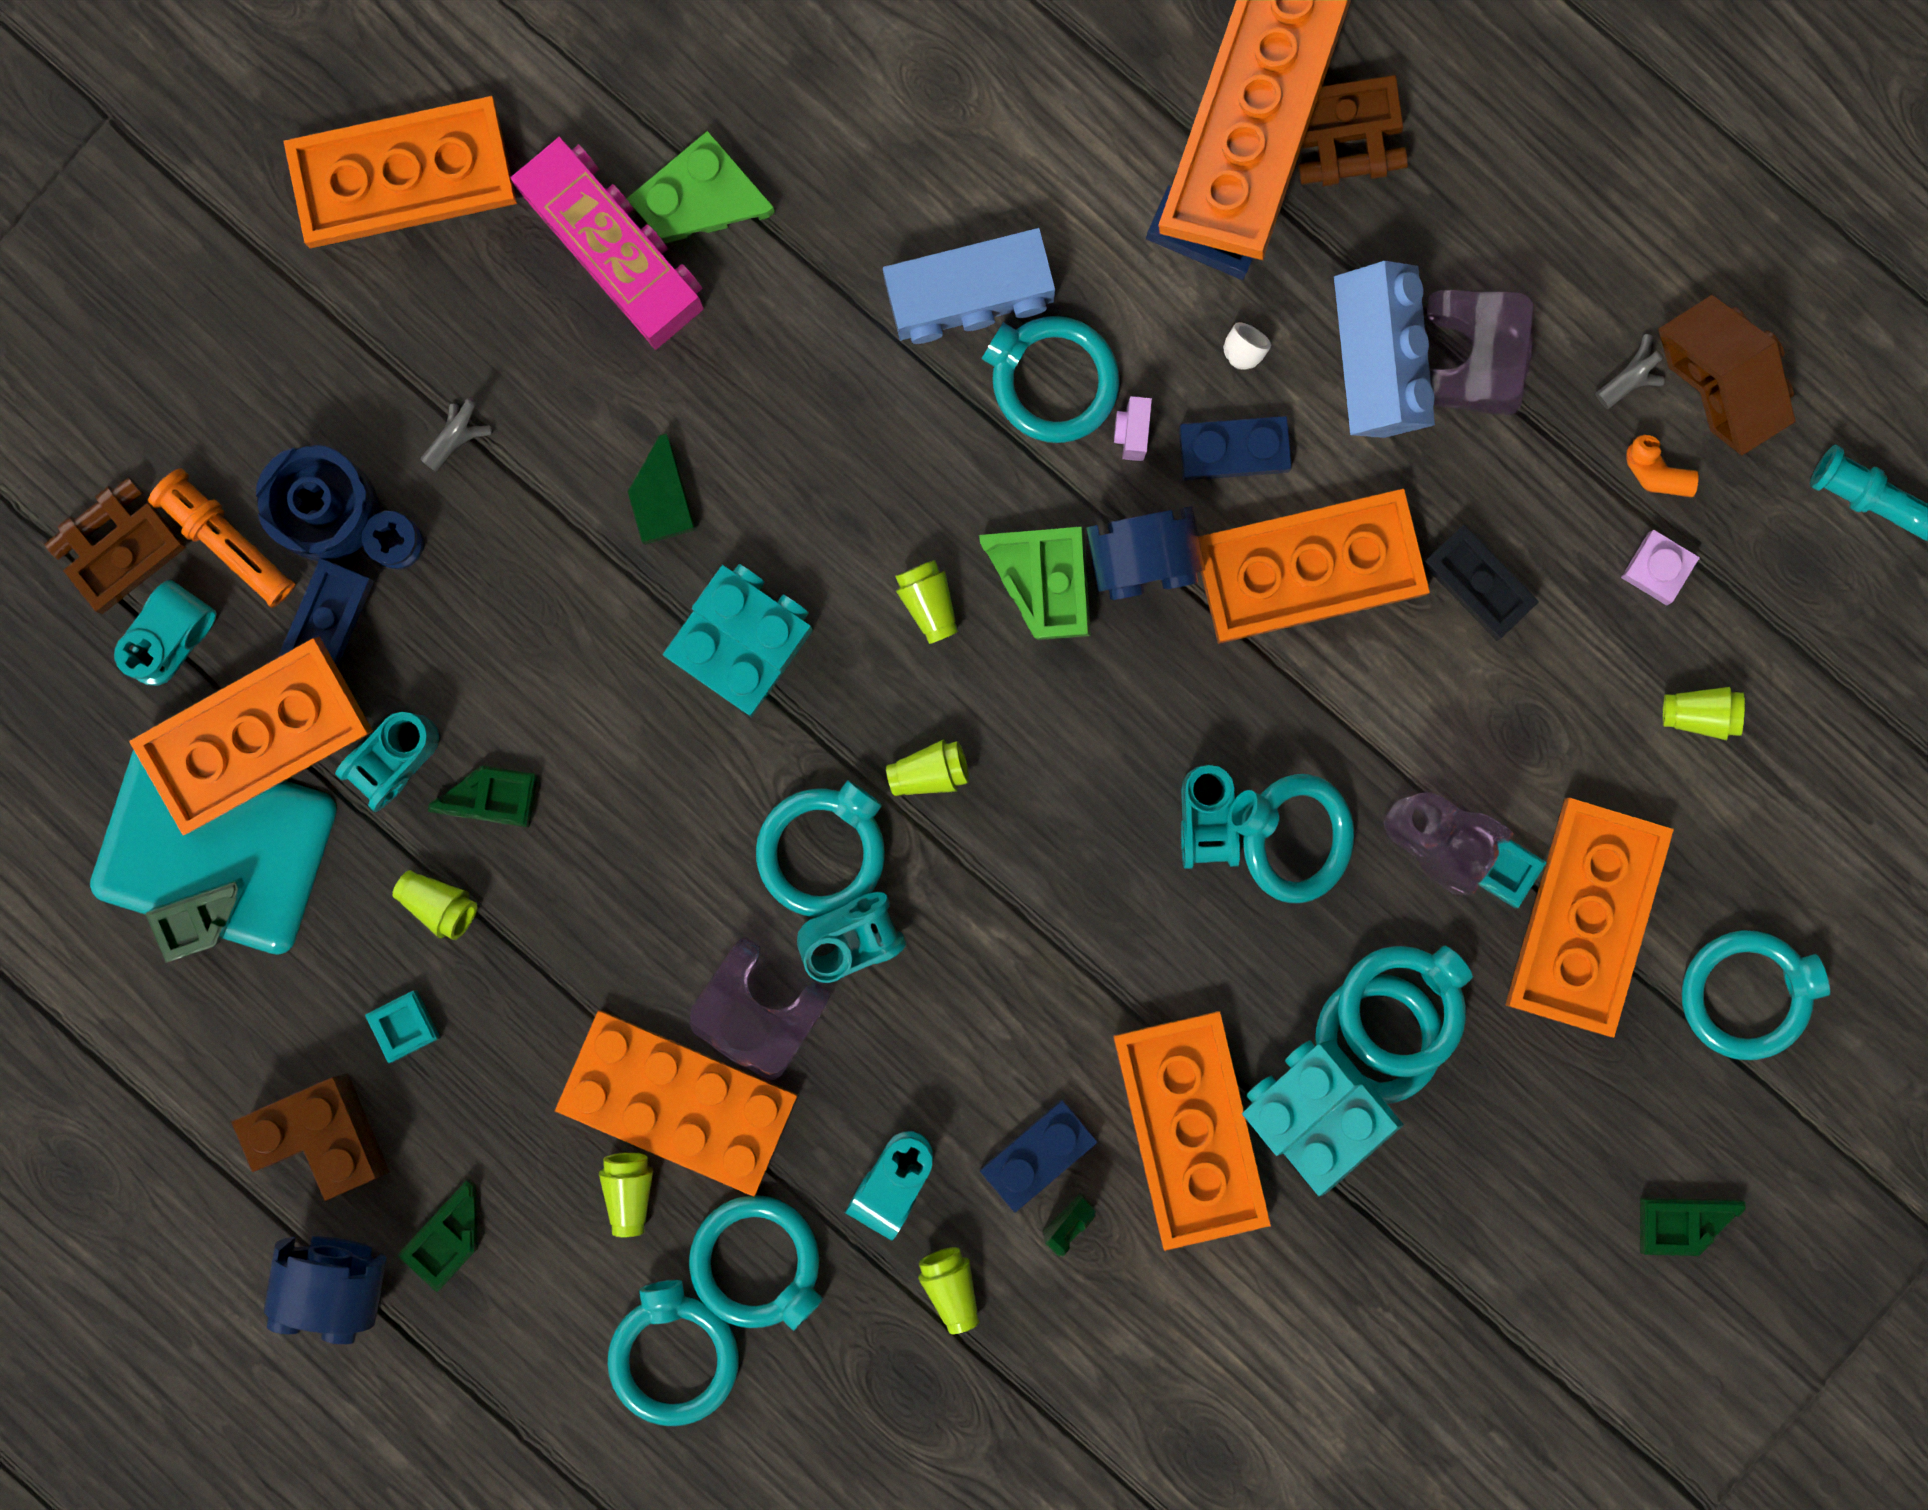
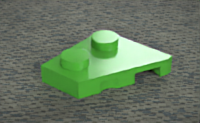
(698, 193)
(1045, 578)

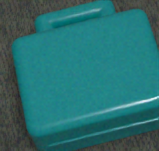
(267, 842)

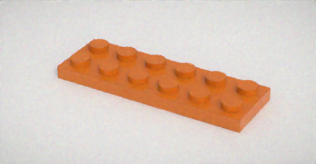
(1252, 123)

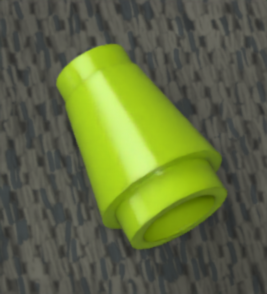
(928, 600)
(1706, 712)
(930, 770)
(436, 904)
(626, 1192)
(950, 1287)

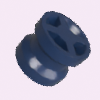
(404, 544)

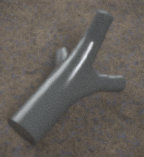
(1633, 376)
(453, 435)

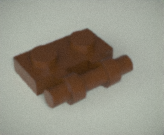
(1353, 113)
(124, 556)

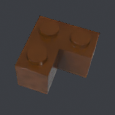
(1733, 370)
(323, 1124)

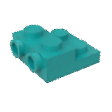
(739, 638)
(1321, 1115)

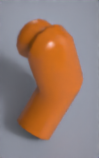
(1653, 473)

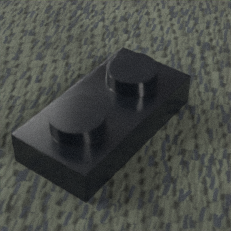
(1480, 582)

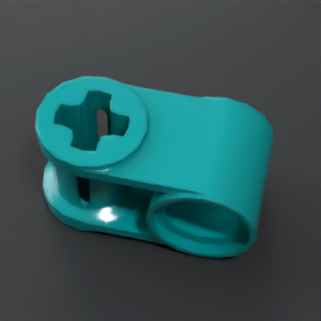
(168, 629)
(381, 765)
(1208, 822)
(853, 936)
(888, 1191)

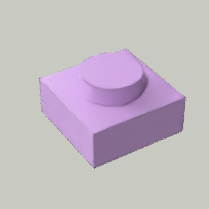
(1133, 428)
(1660, 567)

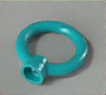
(1008, 349)
(851, 805)
(1258, 817)
(1442, 972)
(1803, 978)
(1420, 1006)
(795, 1302)
(662, 1304)

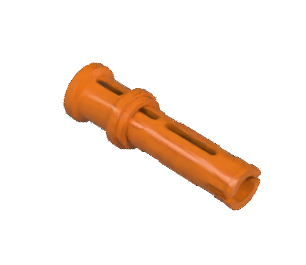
(208, 515)

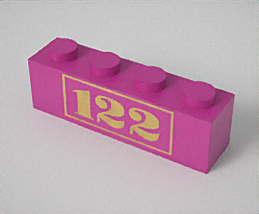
(608, 243)

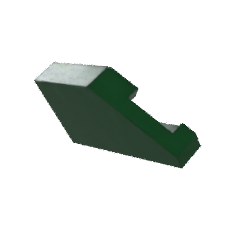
(659, 496)
(491, 796)
(195, 920)
(1068, 1225)
(1684, 1225)
(445, 1240)

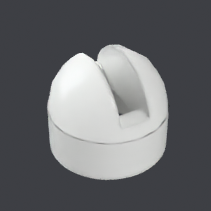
(1245, 346)

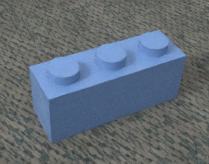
(969, 286)
(1384, 349)

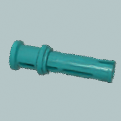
(1869, 490)

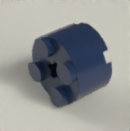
(291, 484)
(1146, 551)
(324, 1288)

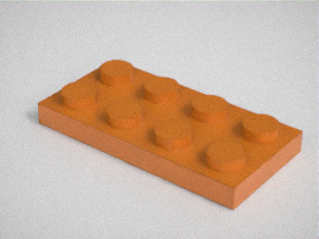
(400, 172)
(1312, 566)
(251, 735)
(1589, 917)
(676, 1103)
(1191, 1130)

